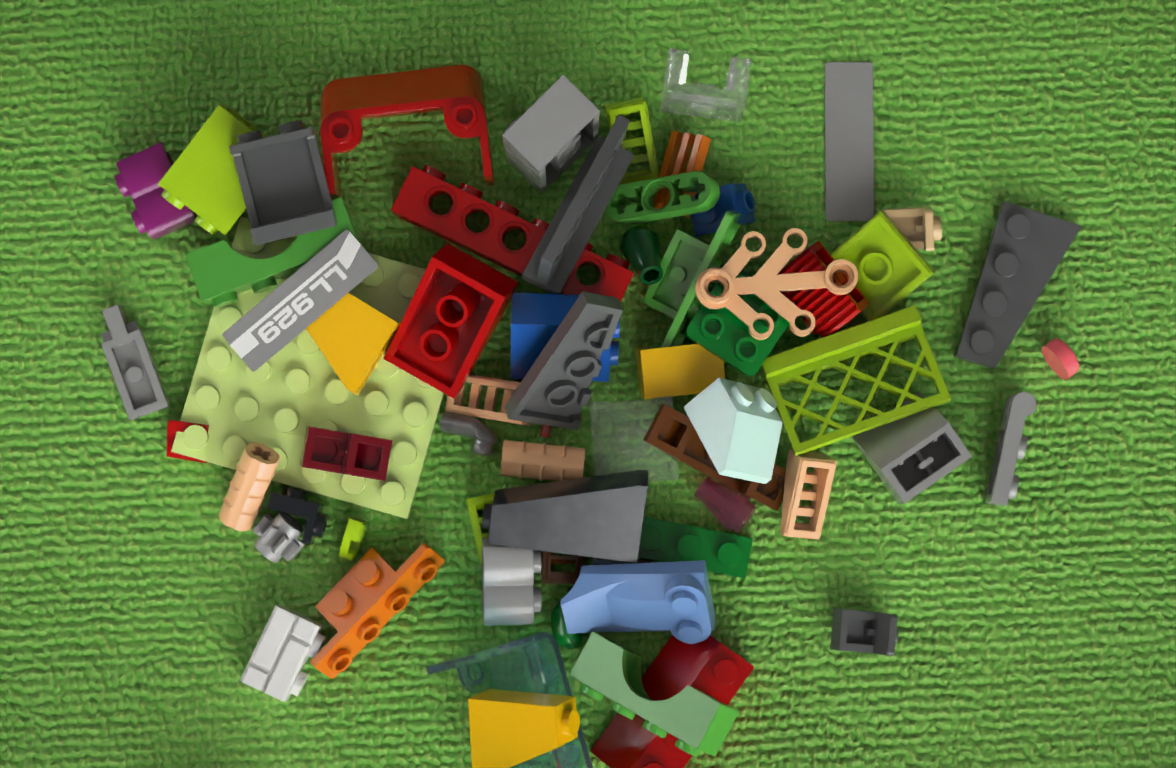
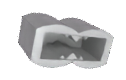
(508, 584)

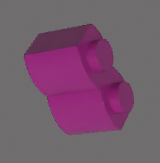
(140, 180)

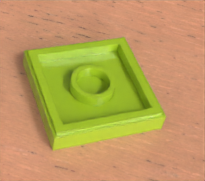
(885, 264)

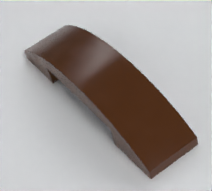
(677, 437)

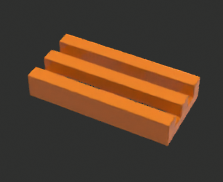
(677, 158)

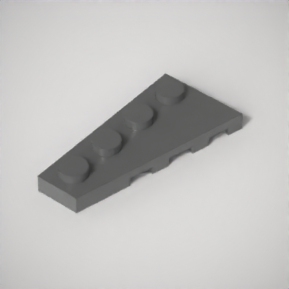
(1013, 274)
(565, 368)

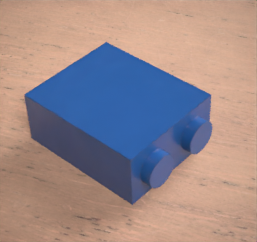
(534, 323)

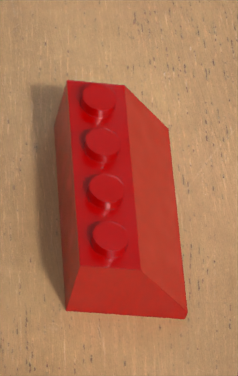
(701, 665)

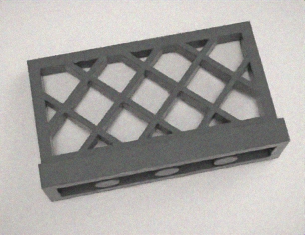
(580, 211)

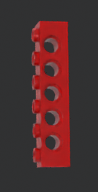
(425, 184)

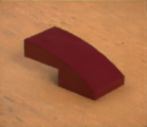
(346, 453)

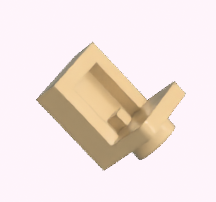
(917, 225)

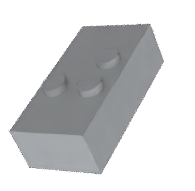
(551, 134)

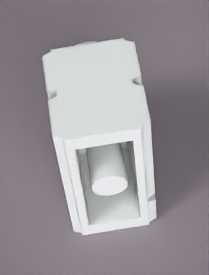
(283, 653)

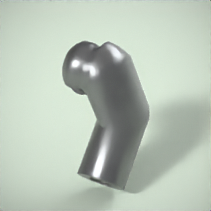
(470, 427)

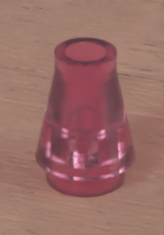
(725, 504)

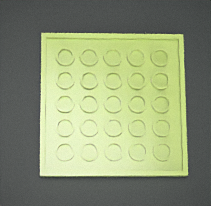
(303, 390)

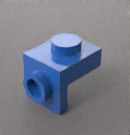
(731, 197)

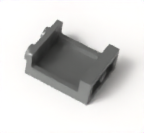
(283, 182)

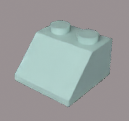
(737, 428)

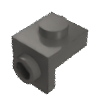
(864, 631)

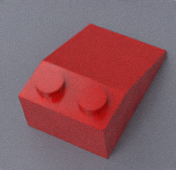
(450, 319)

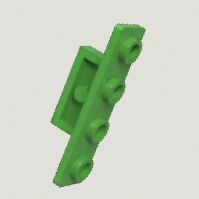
(681, 266)

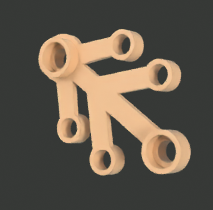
(768, 284)

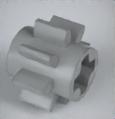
(278, 537)

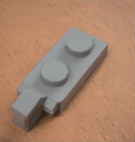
(132, 365)

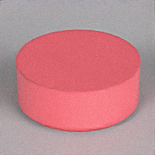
(1060, 358)

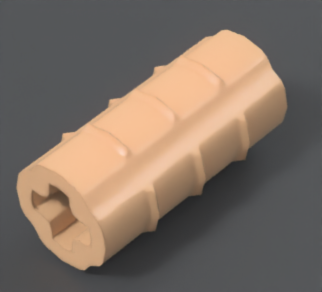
(541, 461)
(249, 486)

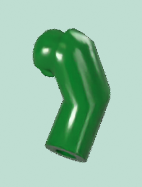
(559, 629)

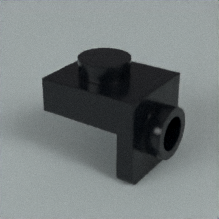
(295, 503)

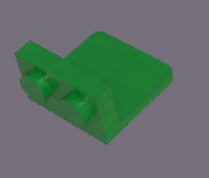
(729, 337)

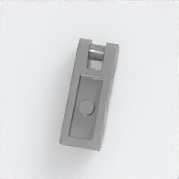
(1010, 447)

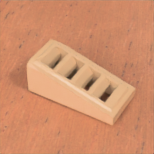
(493, 384)
(819, 495)

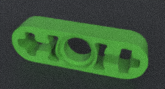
(677, 205)

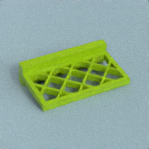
(844, 347)

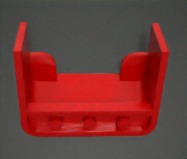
(453, 89)

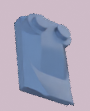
(642, 599)

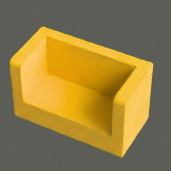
(676, 370)

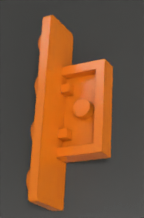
(367, 601)

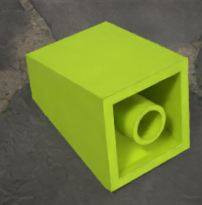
(207, 175)

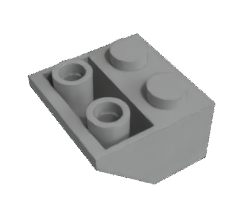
(912, 451)

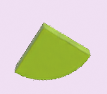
(352, 539)

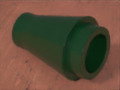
(642, 251)

